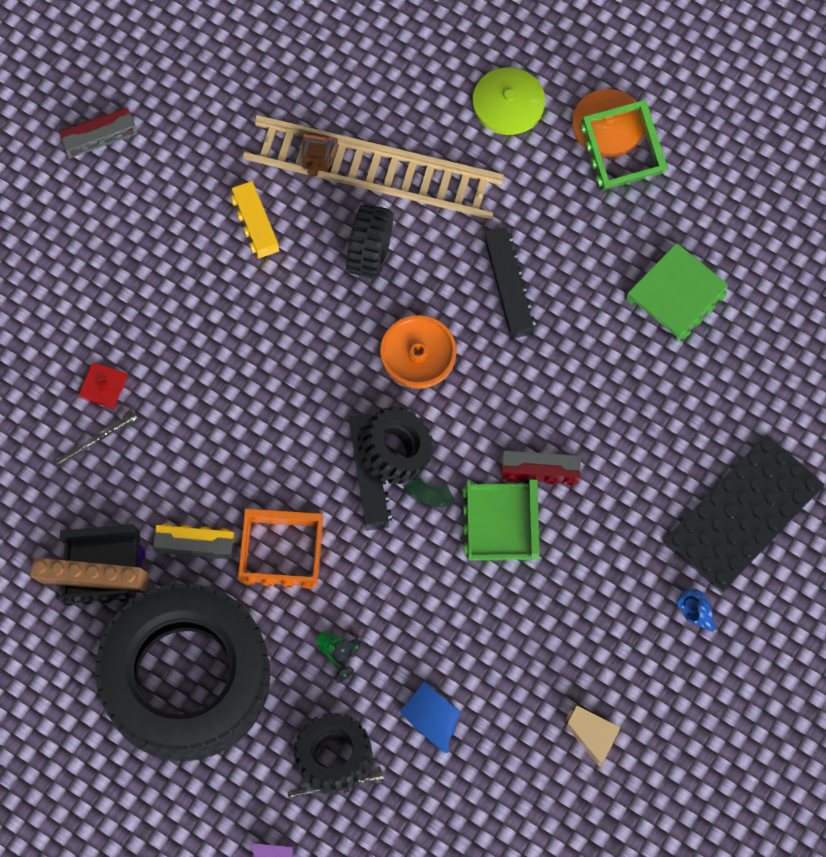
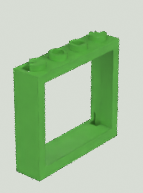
(651, 137)

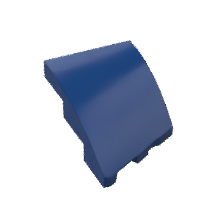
(432, 715)

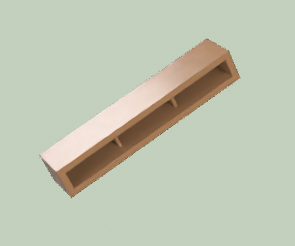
(90, 575)

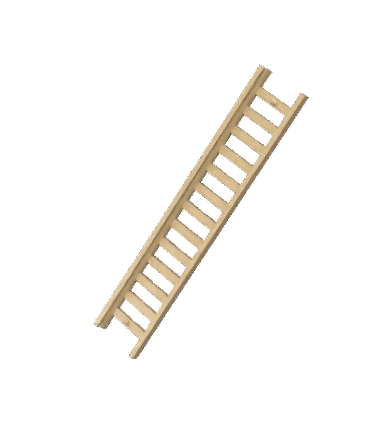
(379, 150)

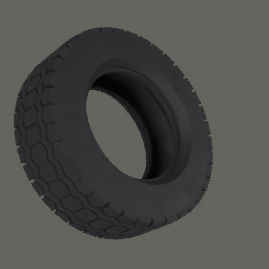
(168, 612)

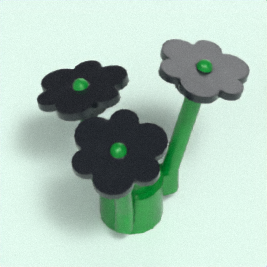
(342, 649)

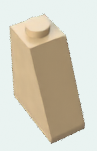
(592, 732)

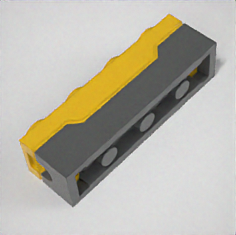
(194, 541)

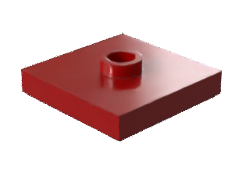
(103, 385)

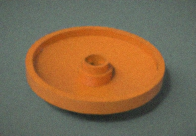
(613, 134)
(418, 351)

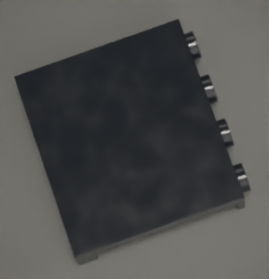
(100, 545)

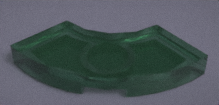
(428, 494)

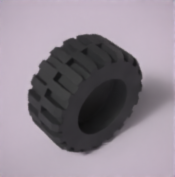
(369, 241)
(378, 457)
(330, 729)

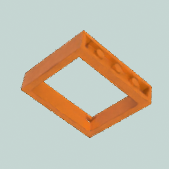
(283, 518)

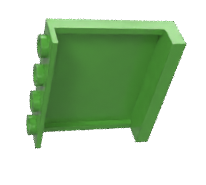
(678, 292)
(501, 521)

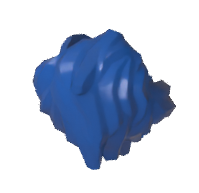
(696, 608)

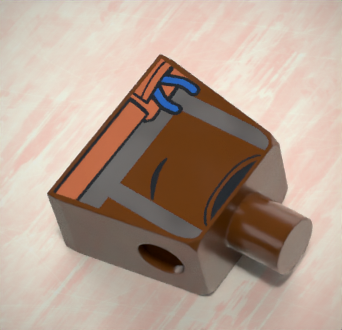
(317, 153)

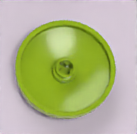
(508, 101)

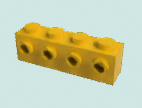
(255, 220)

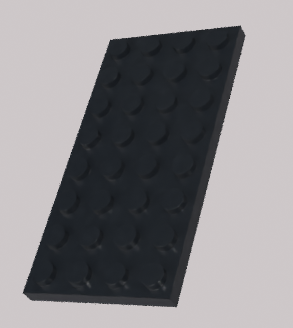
(744, 513)

